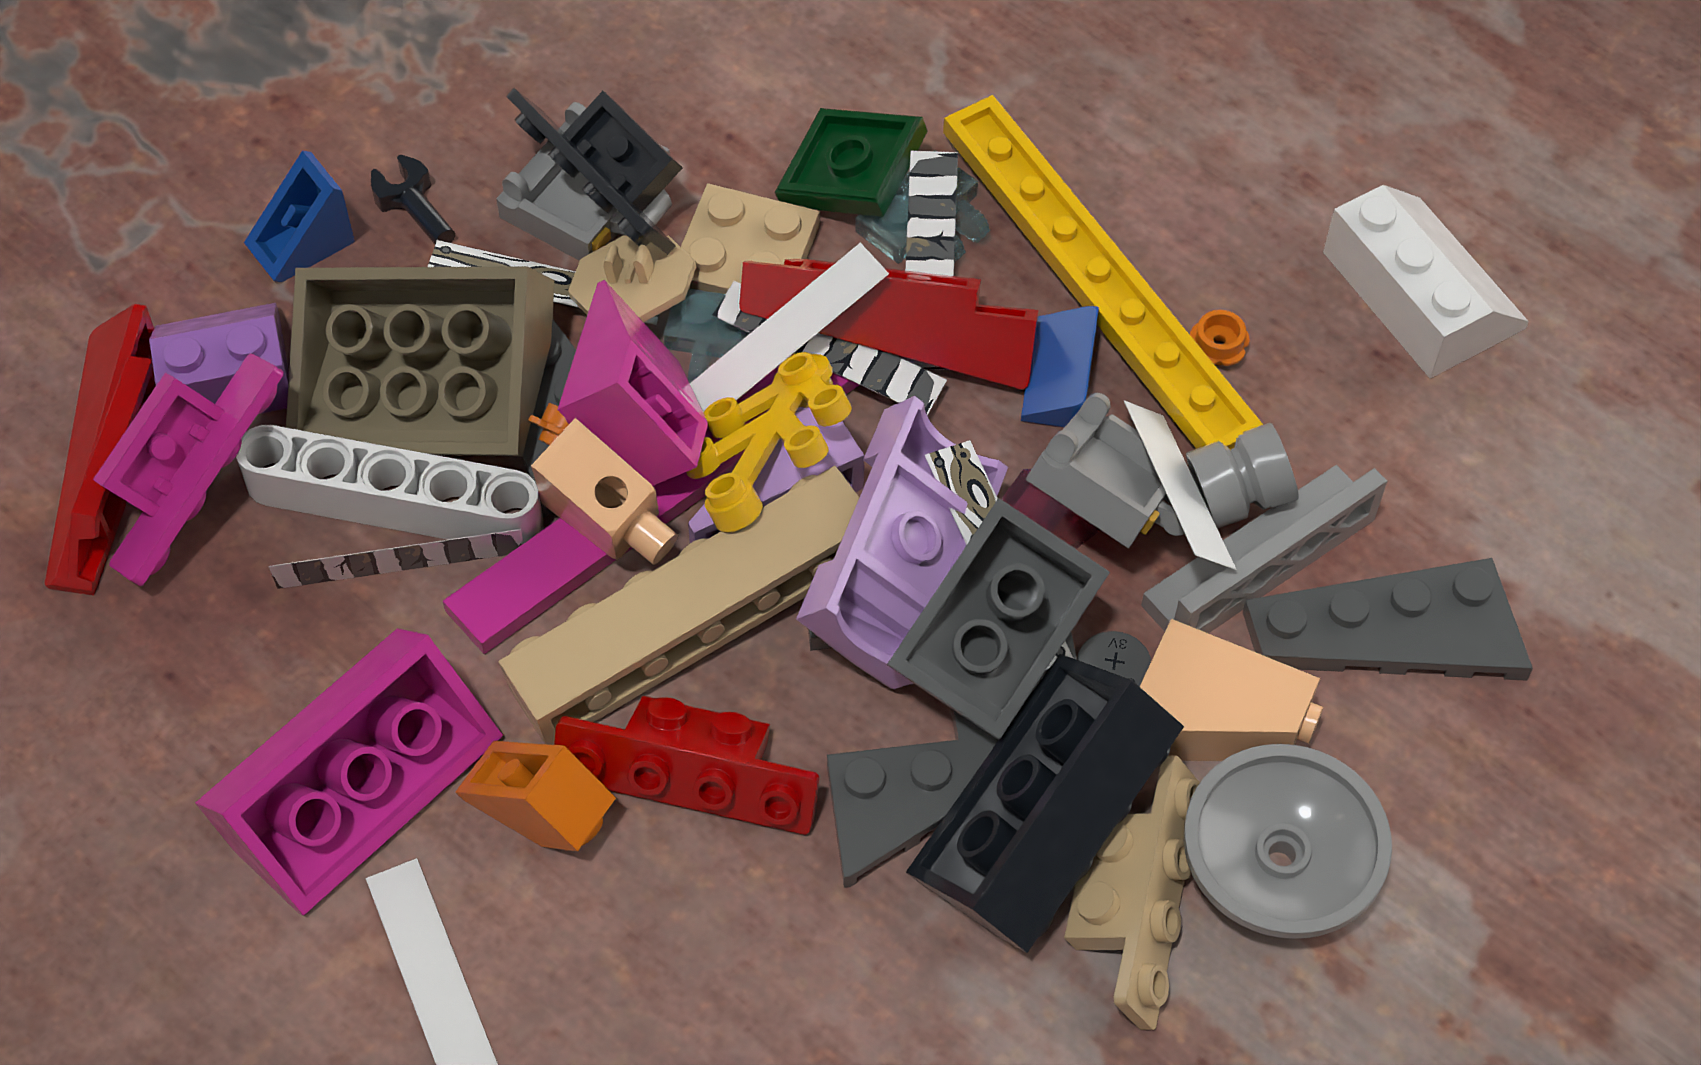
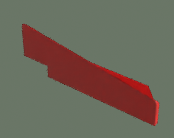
(912, 317)
(111, 393)

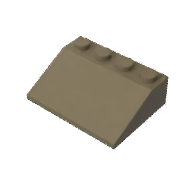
(420, 356)

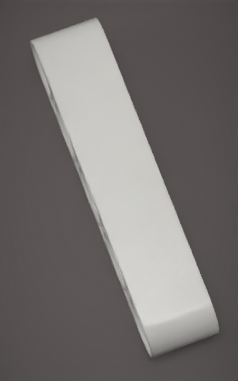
(368, 468)

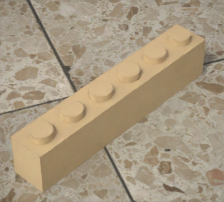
(680, 609)

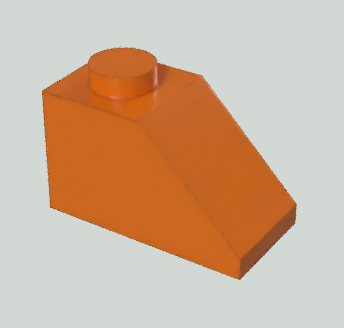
(538, 793)

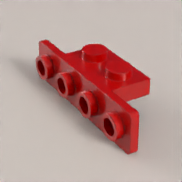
(695, 763)

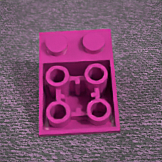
(633, 392)

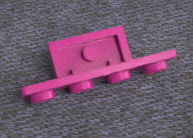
(175, 455)

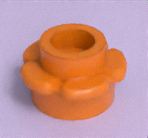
(1224, 327)

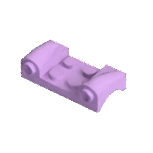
(893, 547)

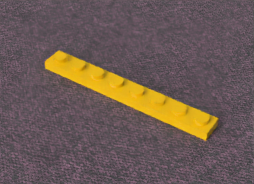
(1099, 275)

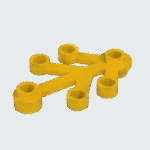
(800, 382)

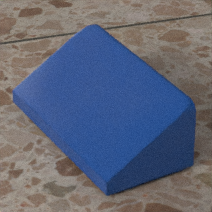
(1060, 366)

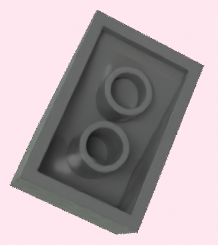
(998, 618)

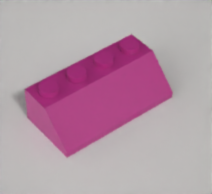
(350, 769)

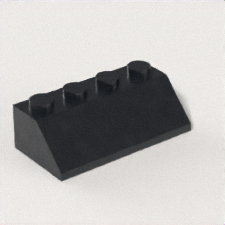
(1046, 799)

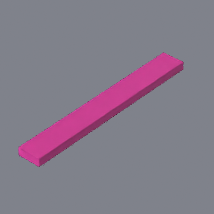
(563, 559)

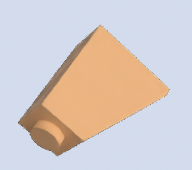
(1228, 695)

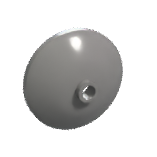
(1292, 805)

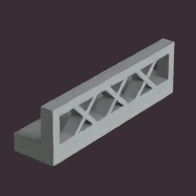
(1268, 551)

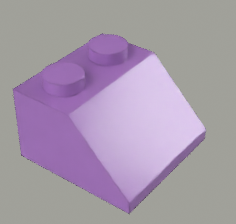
(212, 348)

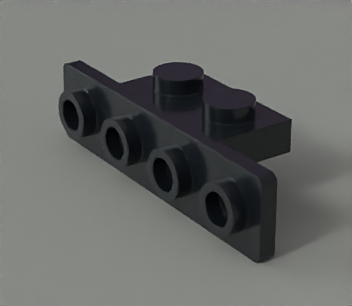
(614, 155)

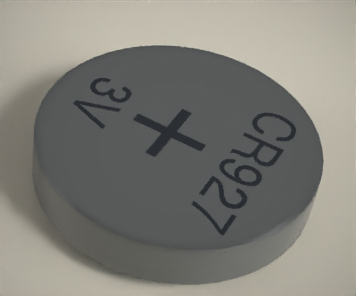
(1117, 654)

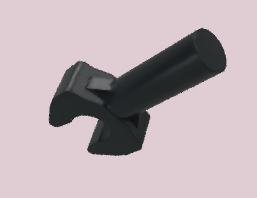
(411, 197)

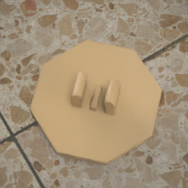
(639, 274)

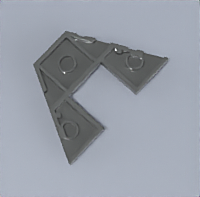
(902, 792)

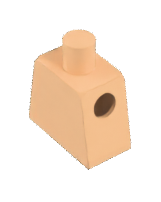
(601, 495)

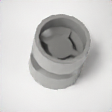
(1246, 474)

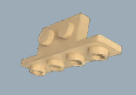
(1135, 895)

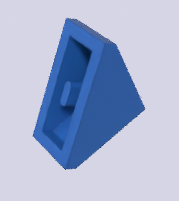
(301, 222)

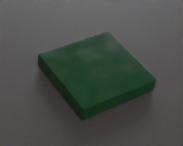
(851, 161)

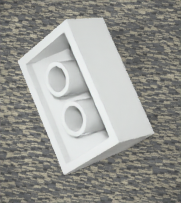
(1419, 279)

